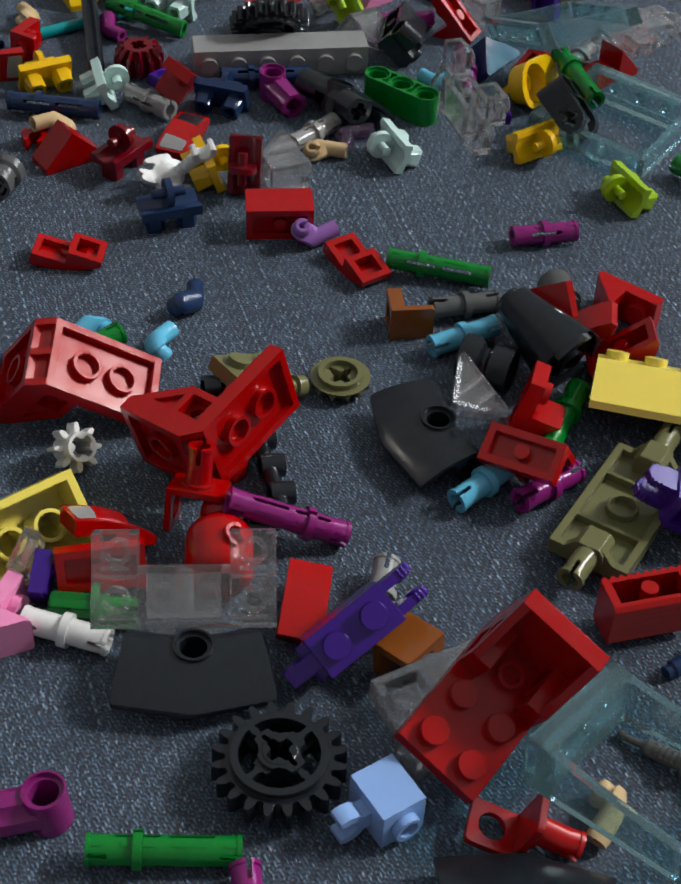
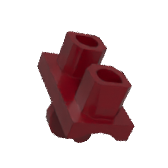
(120, 150)
(244, 163)

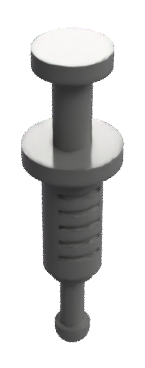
(654, 750)

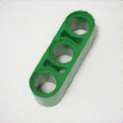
(402, 95)

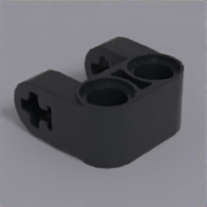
(568, 104)

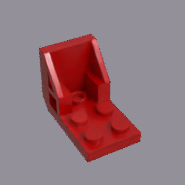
(68, 366)
(234, 421)
(498, 689)

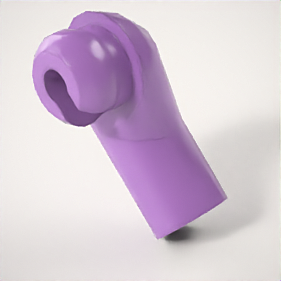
(313, 235)

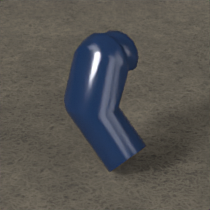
(187, 301)

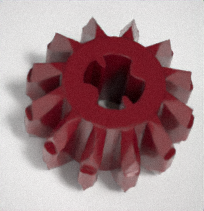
(139, 56)

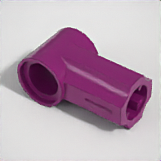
(278, 90)
(24, 810)

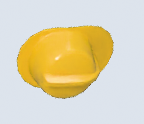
(530, 78)

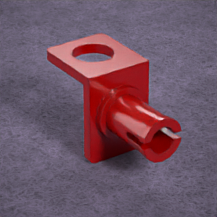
(195, 483)
(524, 830)

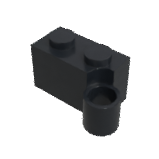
(402, 35)

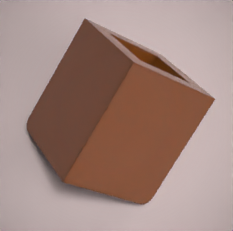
(407, 321)
(407, 644)

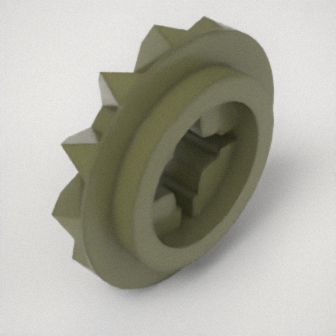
(340, 368)

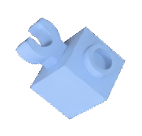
(383, 802)

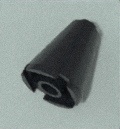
(546, 334)

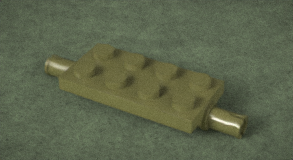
(607, 524)

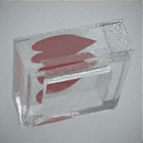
(23, 552)

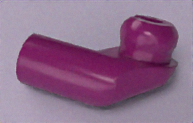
(108, 27)

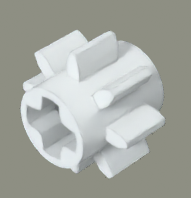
(84, 447)

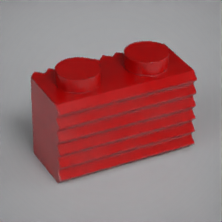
(639, 605)

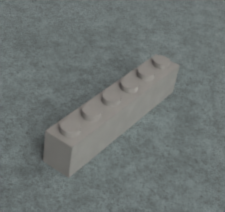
(325, 51)

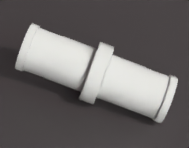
(68, 630)

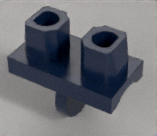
(221, 93)
(168, 204)

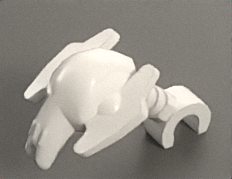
(166, 167)

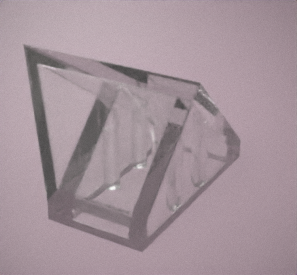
(368, 20)
(474, 396)

